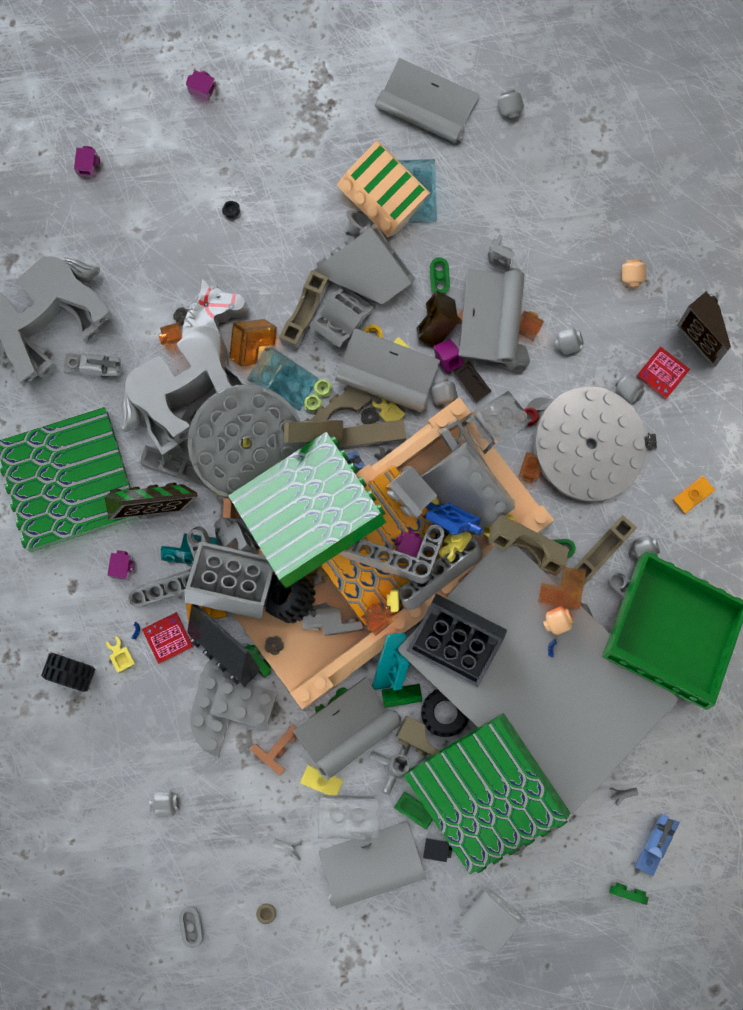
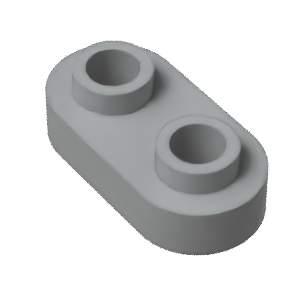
(188, 927)

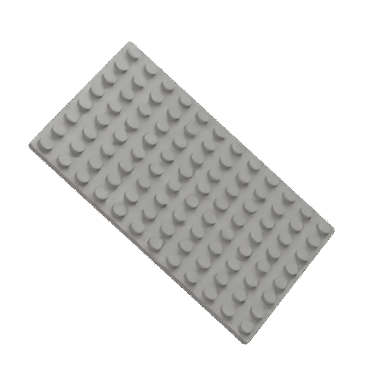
(568, 709)

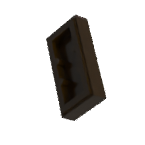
(472, 382)

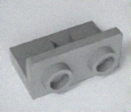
(500, 256)

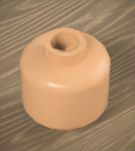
(634, 272)
(558, 620)

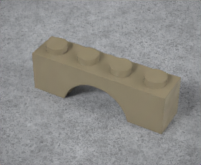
(306, 308)
(351, 400)
(606, 547)
(548, 553)
(413, 733)

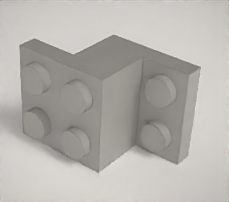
(341, 315)
(410, 492)

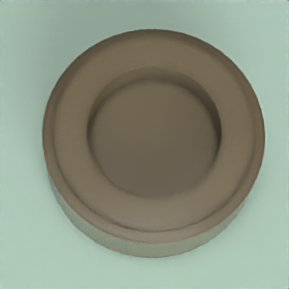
(266, 913)

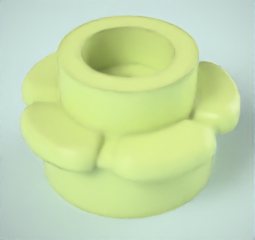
(323, 383)
(312, 398)

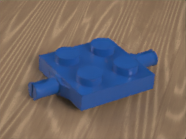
(453, 518)

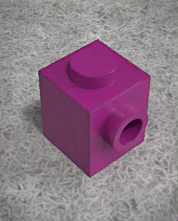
(201, 84)
(86, 161)
(448, 355)
(408, 543)
(120, 565)

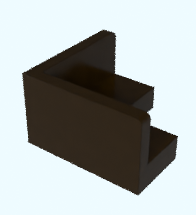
(440, 319)

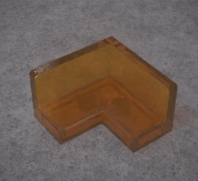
(247, 339)
(566, 595)

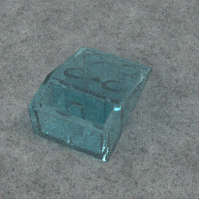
(425, 173)
(283, 377)

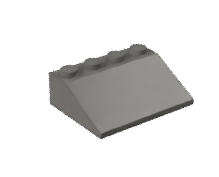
(469, 485)
(229, 580)

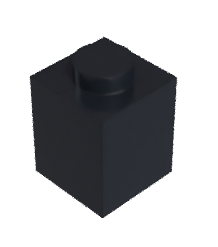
(437, 850)

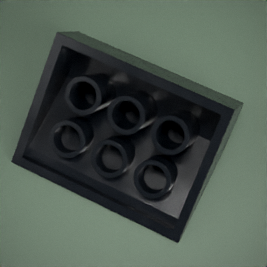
(457, 640)
(221, 647)

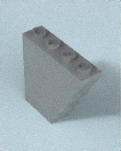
(367, 266)

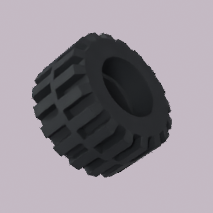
(296, 606)
(68, 672)
(436, 727)

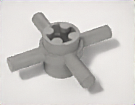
(404, 765)

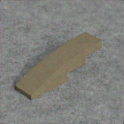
(309, 430)
(372, 434)

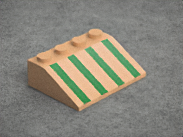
(383, 189)

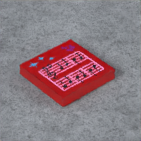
(663, 372)
(167, 638)

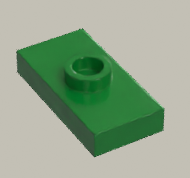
(406, 695)
(413, 810)

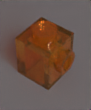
(530, 325)
(170, 335)
(530, 468)
(377, 618)

